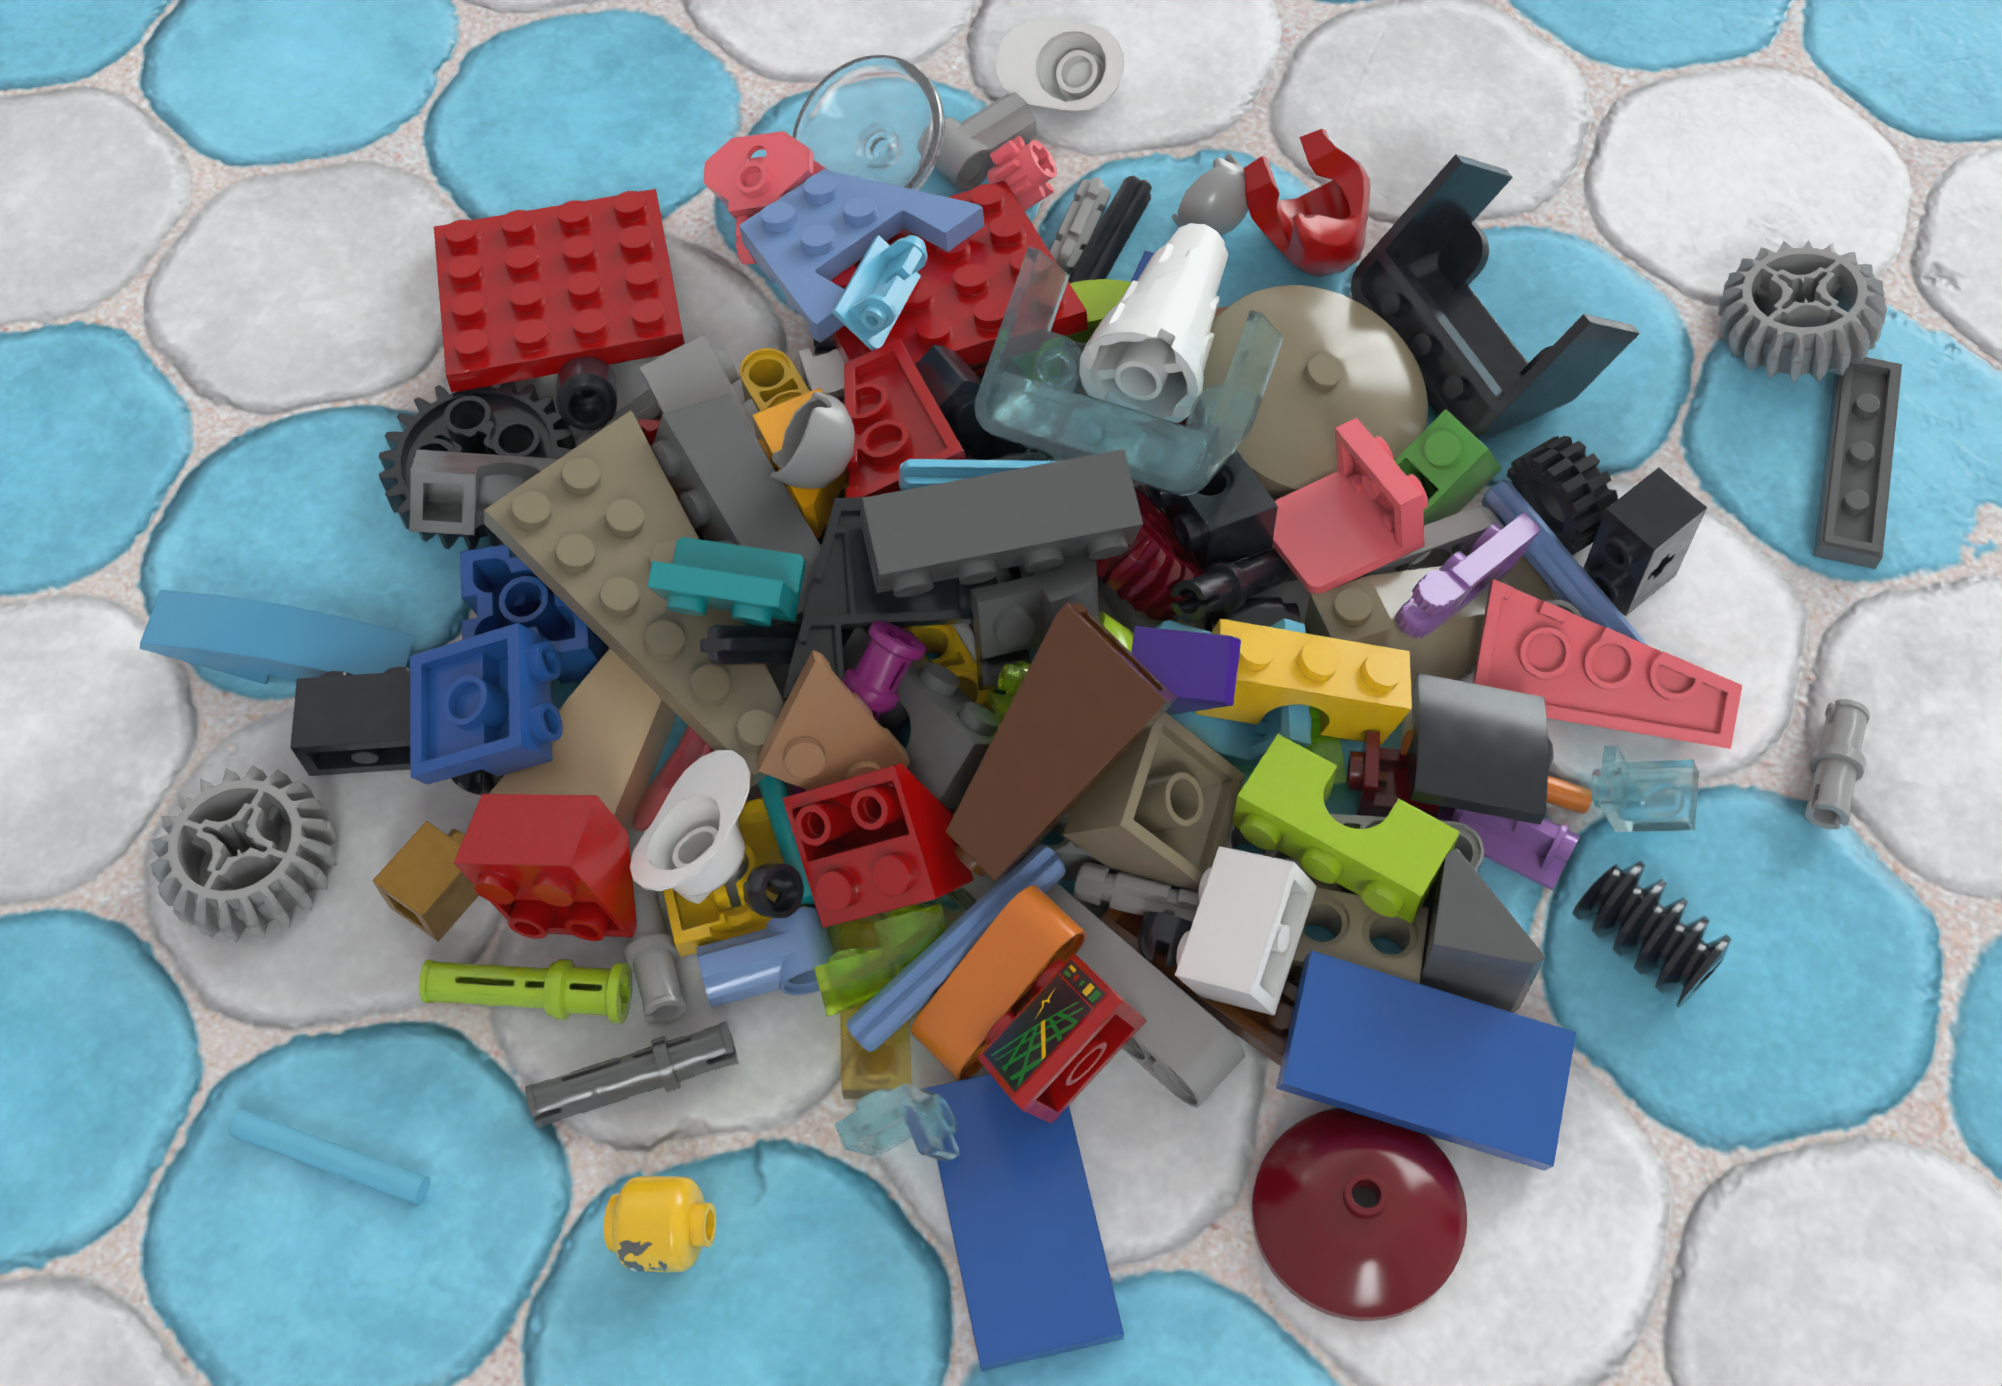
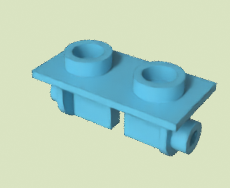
(881, 288)

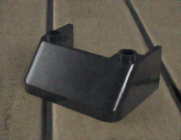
(1469, 365)

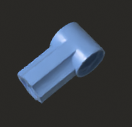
(767, 959)

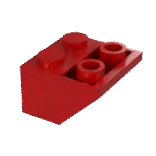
(874, 844)
(551, 865)

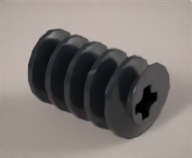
(1653, 929)

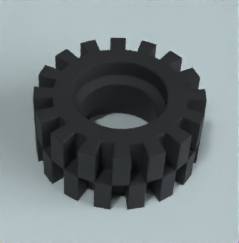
(1564, 489)

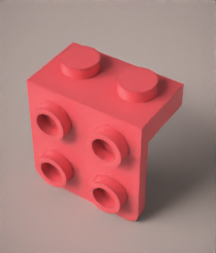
(1352, 517)

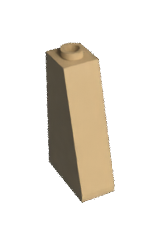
(607, 742)

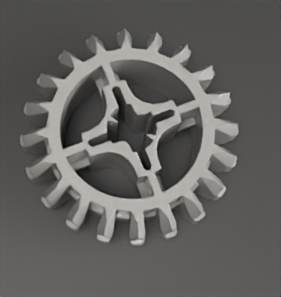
(1816, 308)
(254, 883)

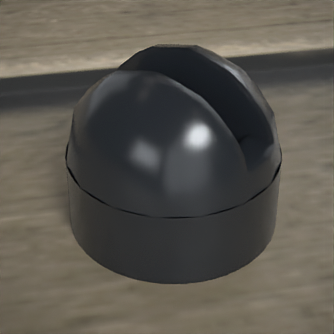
(778, 879)
(1161, 933)

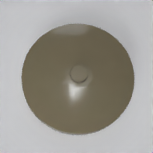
(1330, 369)

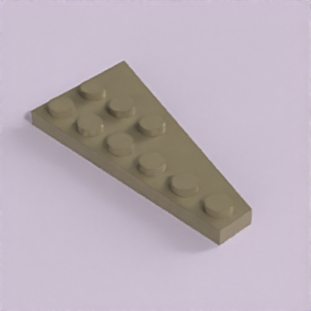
(591, 537)

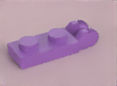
(1464, 578)

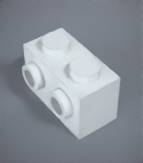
(1245, 929)

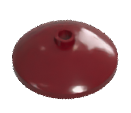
(1350, 1256)

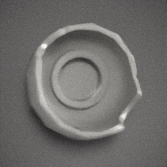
(1216, 198)
(815, 444)

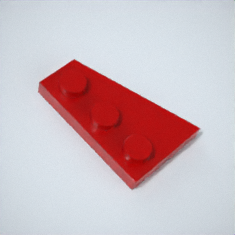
(891, 420)

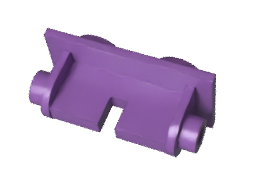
(1521, 846)

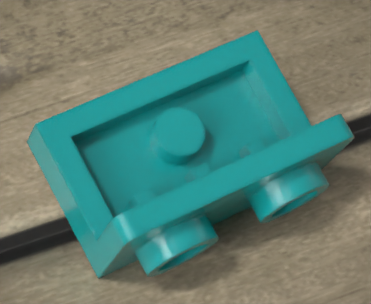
(730, 578)

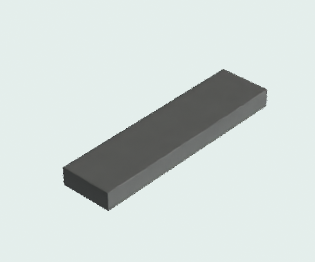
(1858, 463)

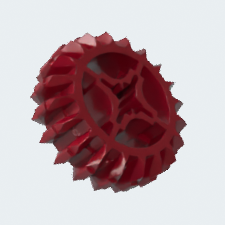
(1150, 565)

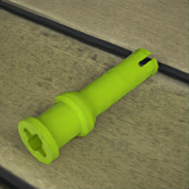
(558, 989)

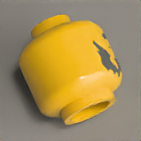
(659, 1224)

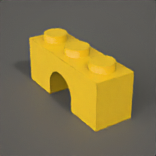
(1347, 680)

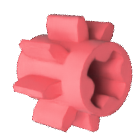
(1024, 169)

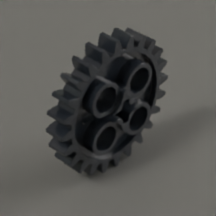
(472, 422)

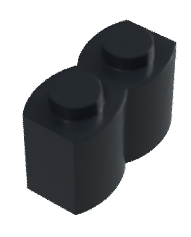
(955, 391)

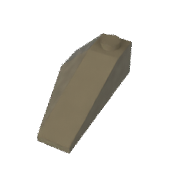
(1368, 609)

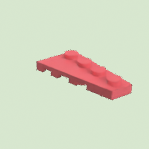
(1599, 674)

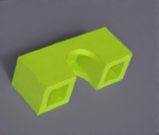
(1384, 864)

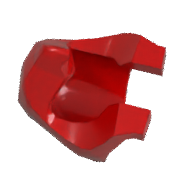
(1324, 227)

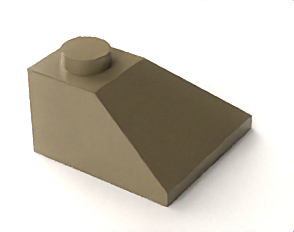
(1160, 808)

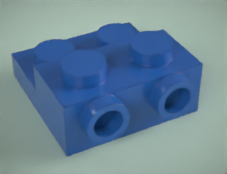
(483, 705)

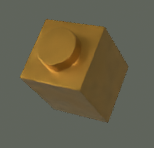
(425, 882)

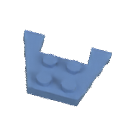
(830, 226)

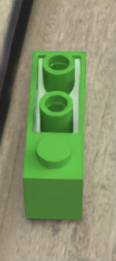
(1448, 465)

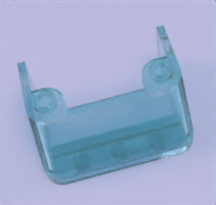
(1034, 399)

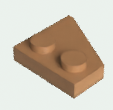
(826, 733)

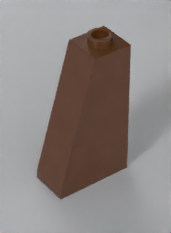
(1059, 737)

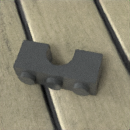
(456, 487)
(946, 726)

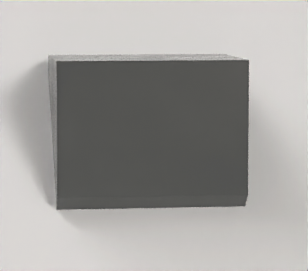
(1475, 942)

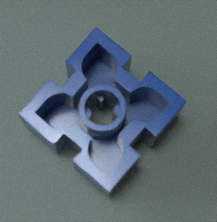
(508, 592)

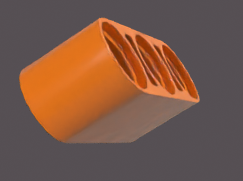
(995, 979)

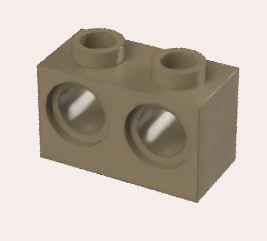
(1353, 928)

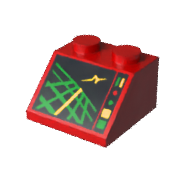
(1059, 1038)

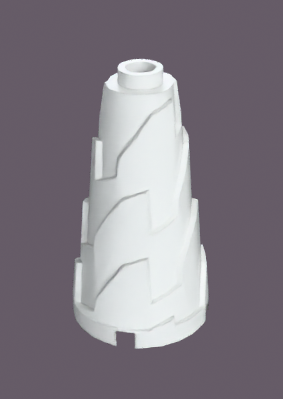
(1158, 335)

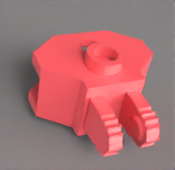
(753, 183)

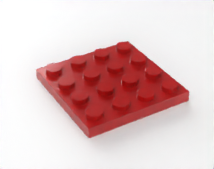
(555, 287)
(968, 288)

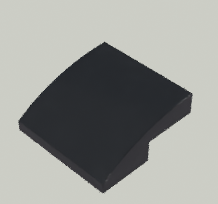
(1478, 749)

